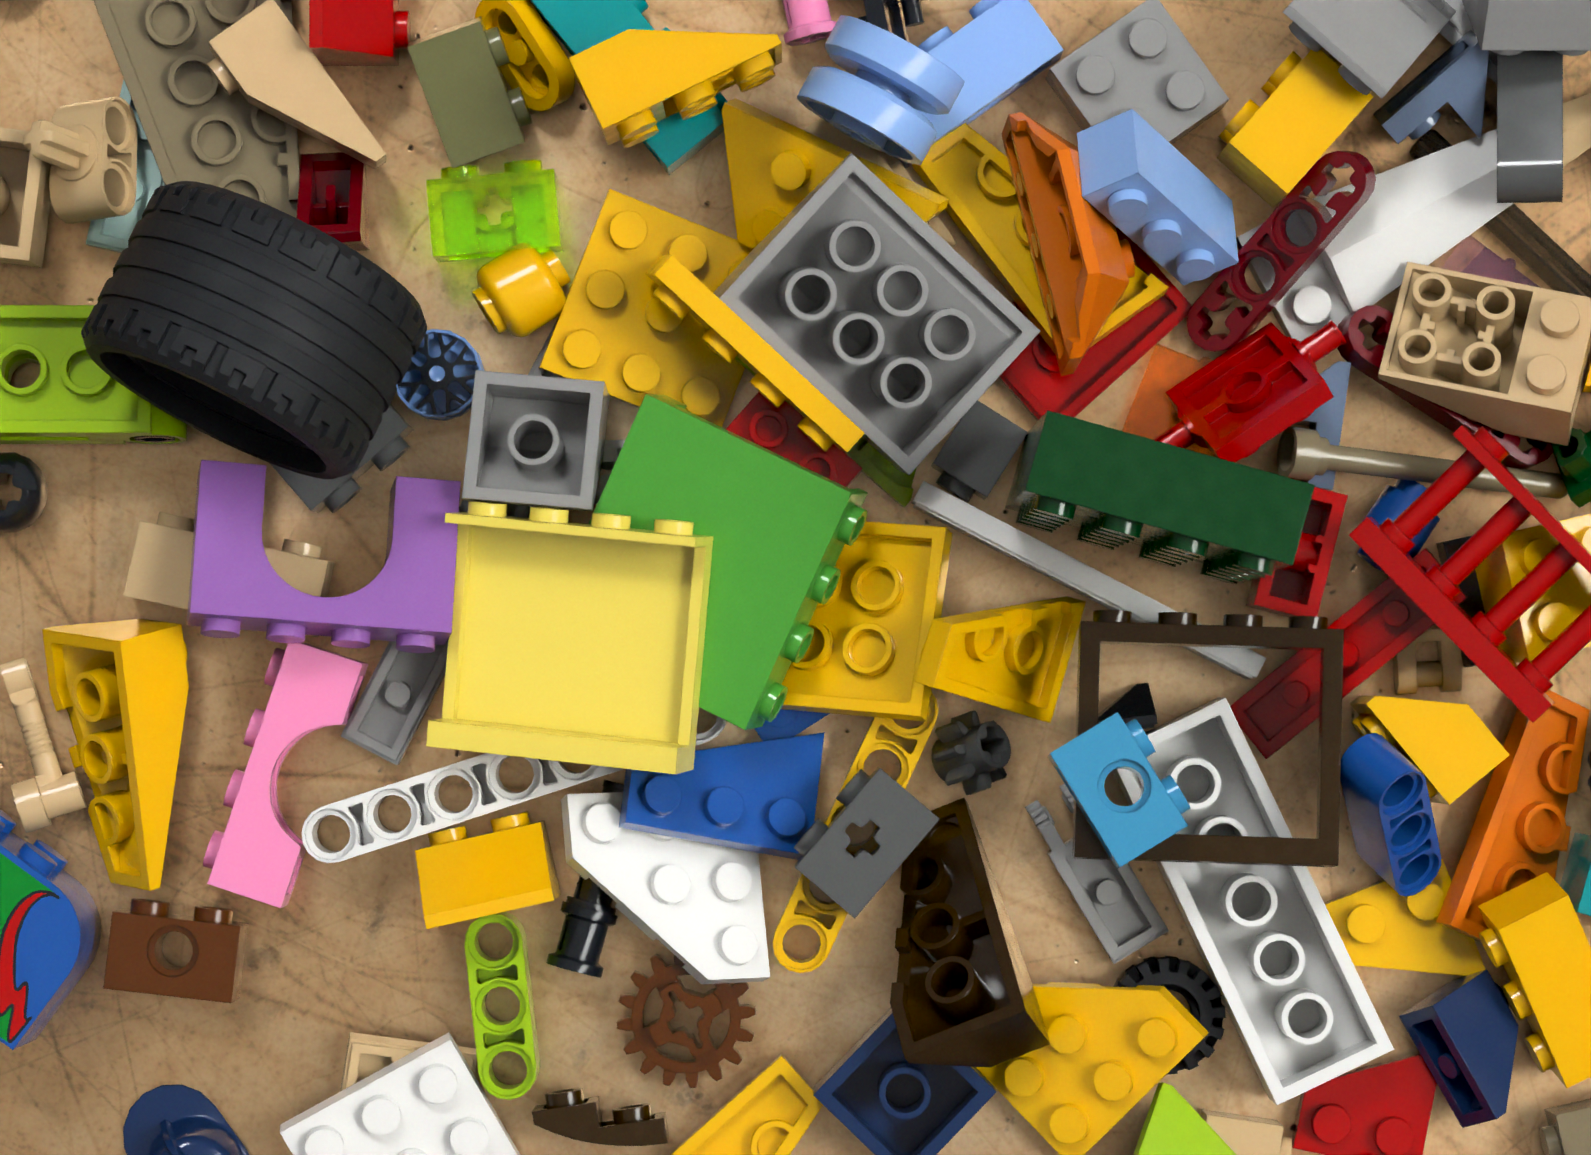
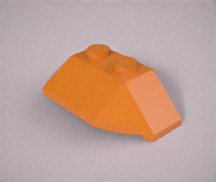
(1072, 245)

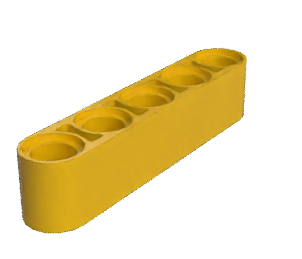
(829, 916)

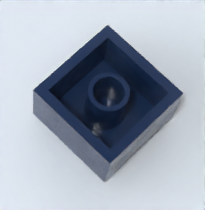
(898, 1103)

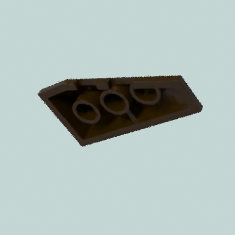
(960, 968)

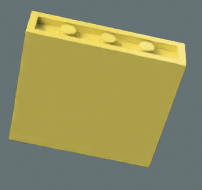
(575, 639)

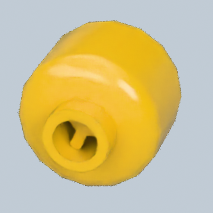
(521, 290)

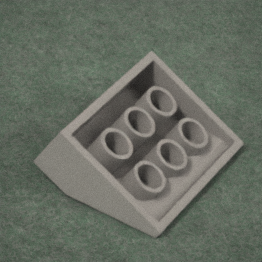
(877, 313)

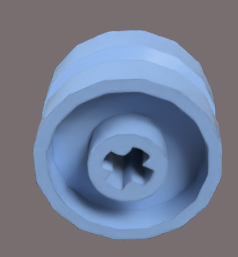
(880, 89)

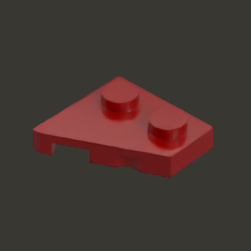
(1368, 1111)

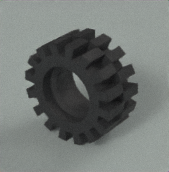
(1197, 989)

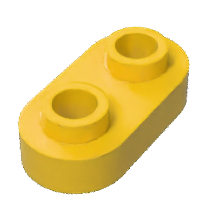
(534, 54)

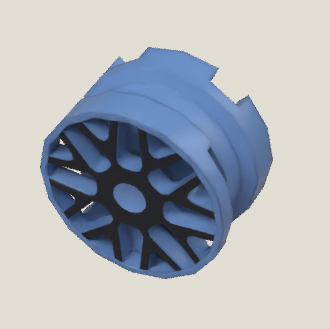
(441, 376)

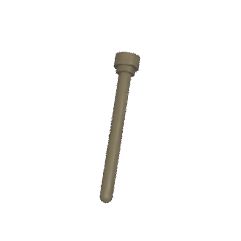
(1306, 454)

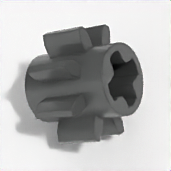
(971, 752)

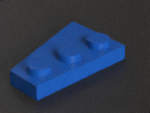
(736, 796)

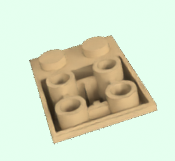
(1490, 350)

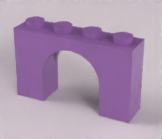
(240, 590)

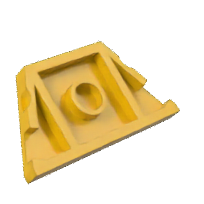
(780, 164)

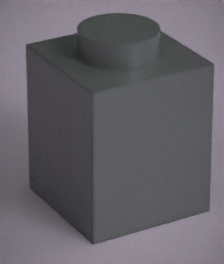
(977, 452)

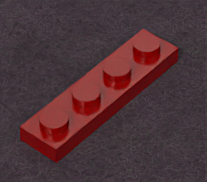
(1373, 635)

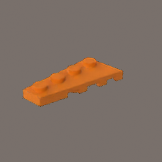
(1521, 813)

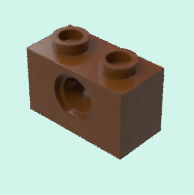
(137, 958)

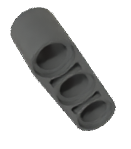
(1530, 127)

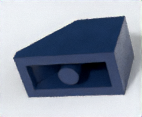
(1467, 1045)

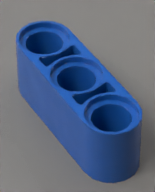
(1390, 814)

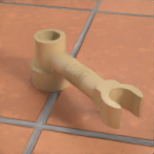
(49, 791)

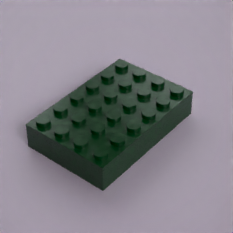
(1158, 498)

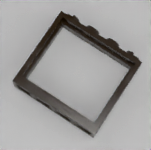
(1236, 632)

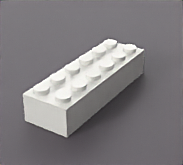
(1260, 924)

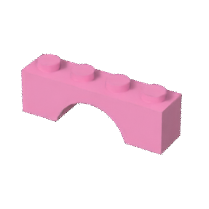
(259, 850)

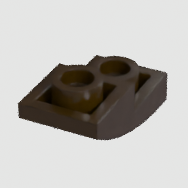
(581, 1119)

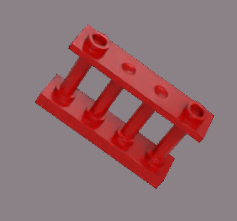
(1438, 586)

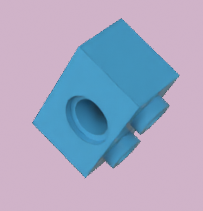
(1120, 829)

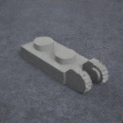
(1106, 895)

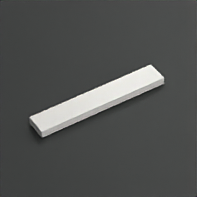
(1067, 571)

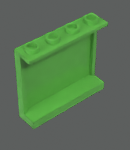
(771, 550)

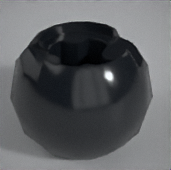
(34, 492)

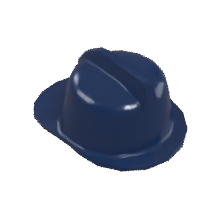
(178, 1123)

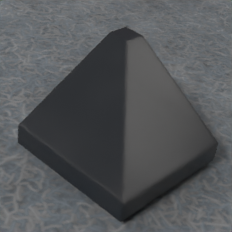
(1133, 704)

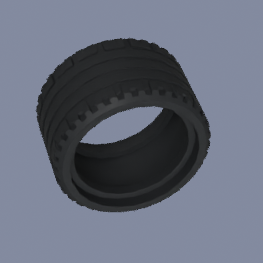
(255, 329)

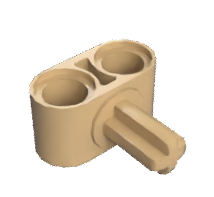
(89, 158)

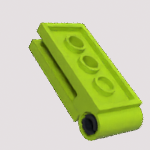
(72, 395)

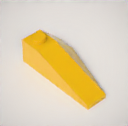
(127, 711)

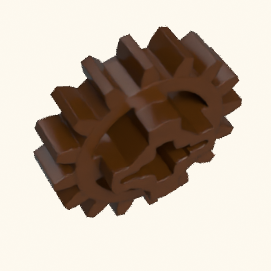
(661, 1031)

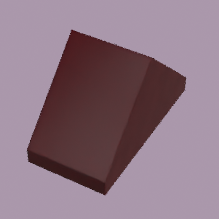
(335, 197)

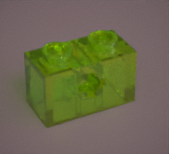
(463, 234)

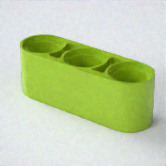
(499, 1036)

